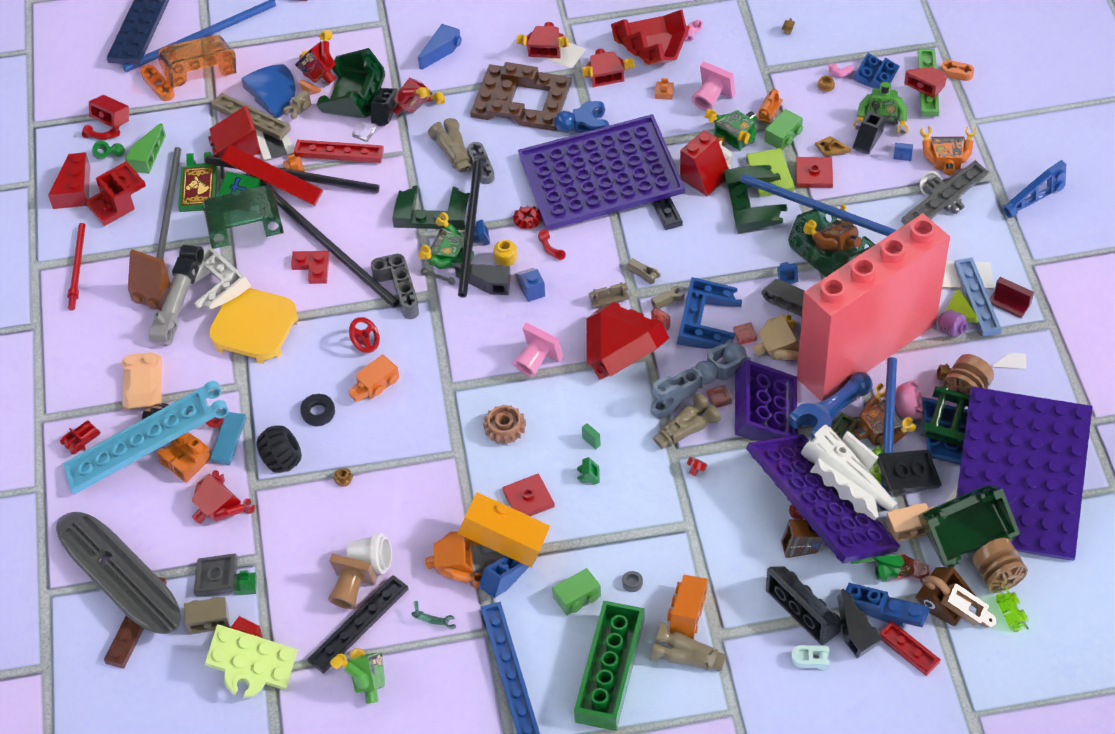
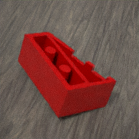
(72, 182)

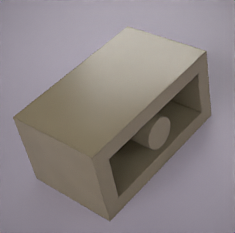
(205, 615)

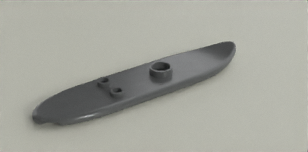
(125, 578)

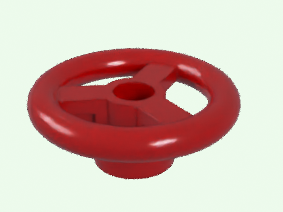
(361, 337)

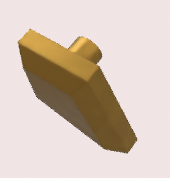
(831, 146)

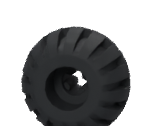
(279, 449)

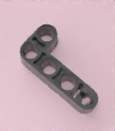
(395, 268)
(784, 296)

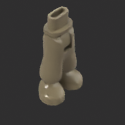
(451, 143)
(687, 422)
(685, 650)

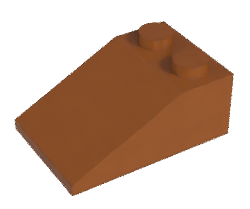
(147, 280)

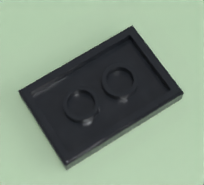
(908, 471)

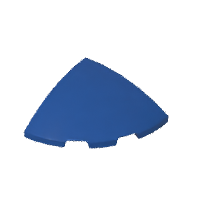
(271, 88)

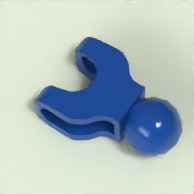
(582, 119)

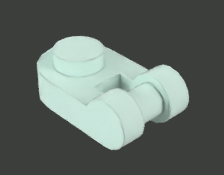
(803, 656)

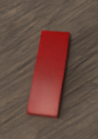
(909, 648)

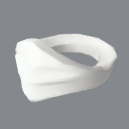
(927, 177)

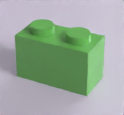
(784, 129)
(576, 591)

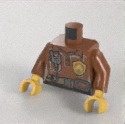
(835, 236)
(872, 421)

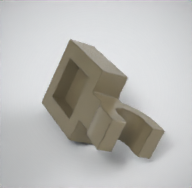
(300, 104)

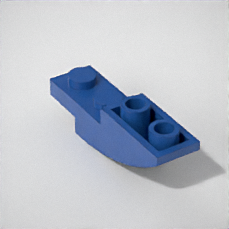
(887, 609)

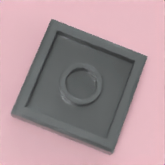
(215, 575)

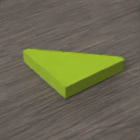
(960, 305)

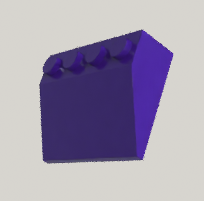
(764, 402)

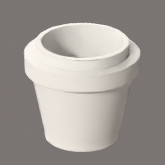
(372, 550)

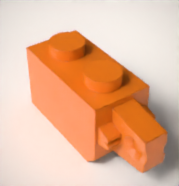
(374, 379)

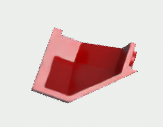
(653, 39)
(620, 338)

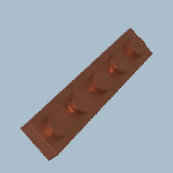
(124, 641)

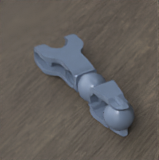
(688, 382)

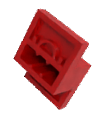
(115, 193)

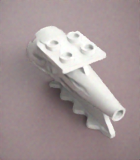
(847, 467)

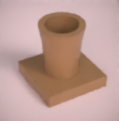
(351, 574)

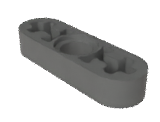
(482, 156)

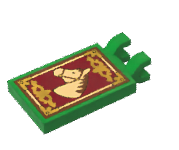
(196, 184)

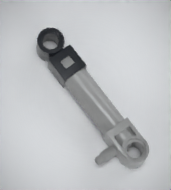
(184, 273)

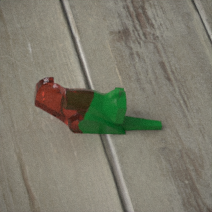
(897, 566)

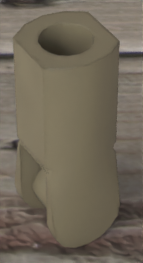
(641, 270)

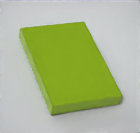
(778, 164)

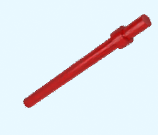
(73, 292)

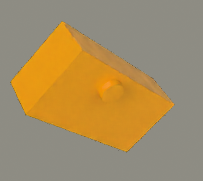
(504, 529)

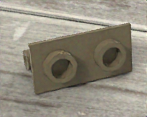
(605, 295)

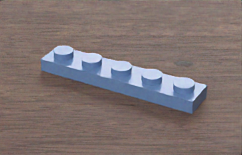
(977, 296)

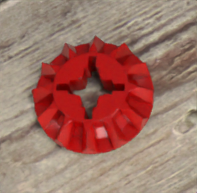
(529, 222)

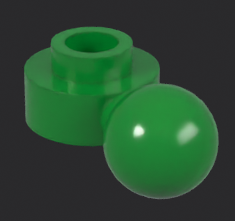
(116, 150)

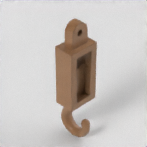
(959, 600)

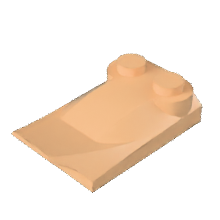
(142, 380)

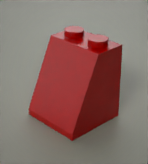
(237, 131)
(703, 163)

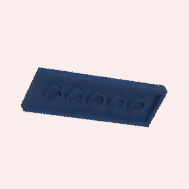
(137, 31)

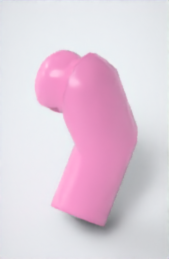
(695, 26)
(840, 72)

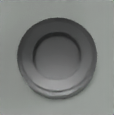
(632, 581)

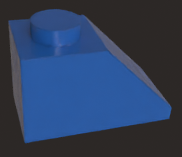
(531, 283)

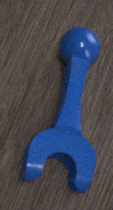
(823, 412)

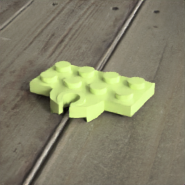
(249, 660)

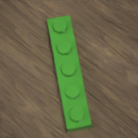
(928, 105)

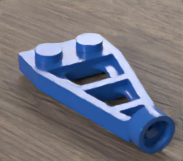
(1055, 182)

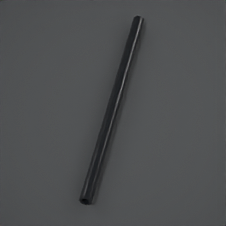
(311, 177)
(470, 228)

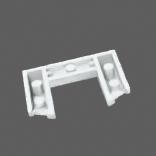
(231, 282)

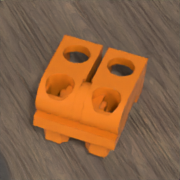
(184, 455)

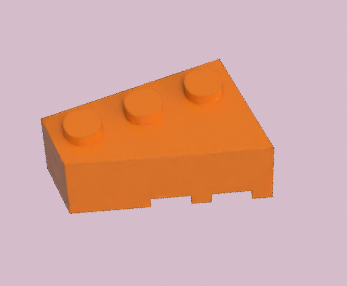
(687, 605)

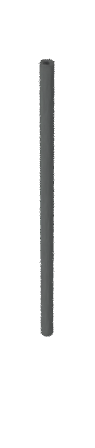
(168, 204)

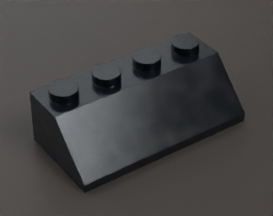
(802, 604)

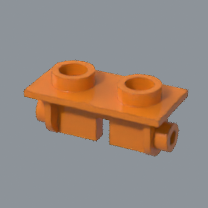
(769, 107)

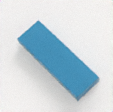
(228, 438)

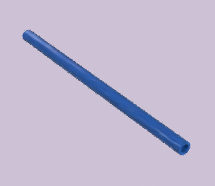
(208, 31)
(817, 205)

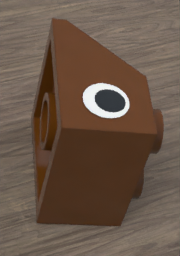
(934, 597)

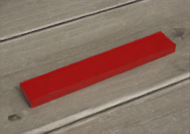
(272, 175)

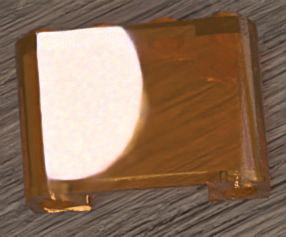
(194, 55)

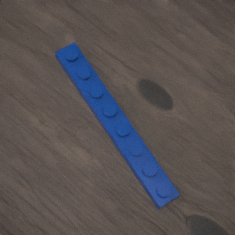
(509, 669)

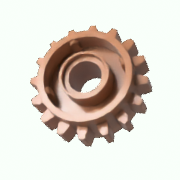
(506, 415)

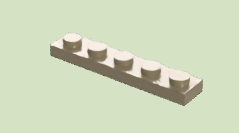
(261, 120)

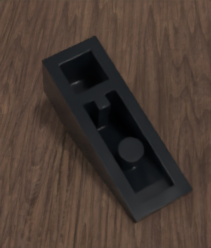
(382, 106)

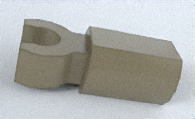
(667, 298)

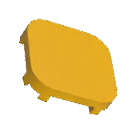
(254, 324)

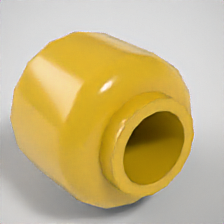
(505, 253)

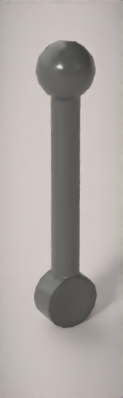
(451, 281)

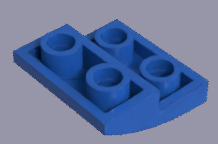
(875, 71)

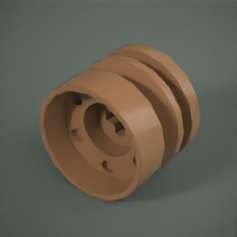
(967, 373)
(999, 565)

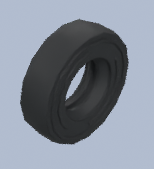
(317, 399)

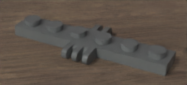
(947, 194)

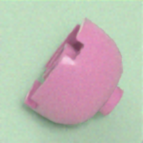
(909, 401)

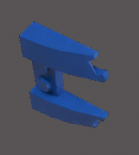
(701, 293)

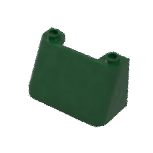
(357, 84)
(968, 523)

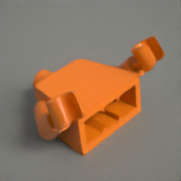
(454, 558)

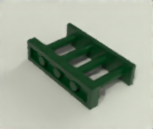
(934, 430)

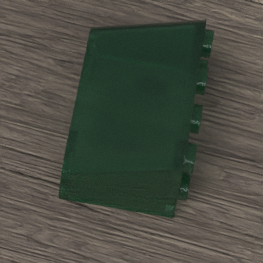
(241, 209)
(805, 246)

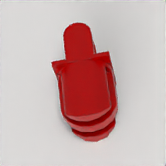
(79, 437)

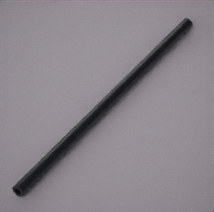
(335, 250)

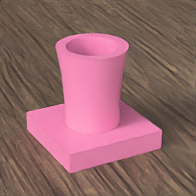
(714, 82)
(539, 346)

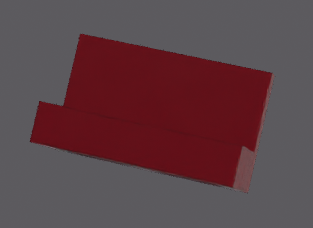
(1011, 297)

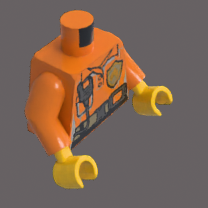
(947, 152)

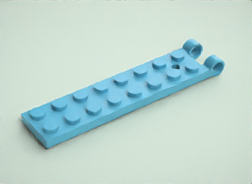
(144, 437)

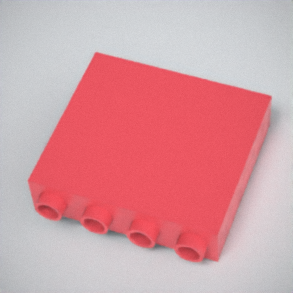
(872, 306)

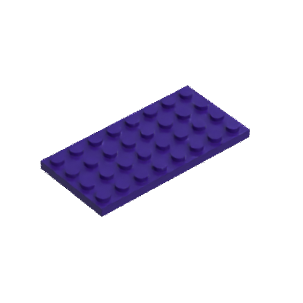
(841, 528)

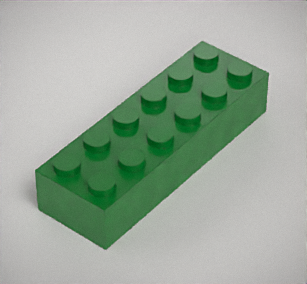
(609, 665)

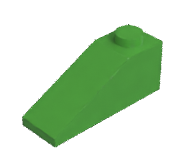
(145, 151)

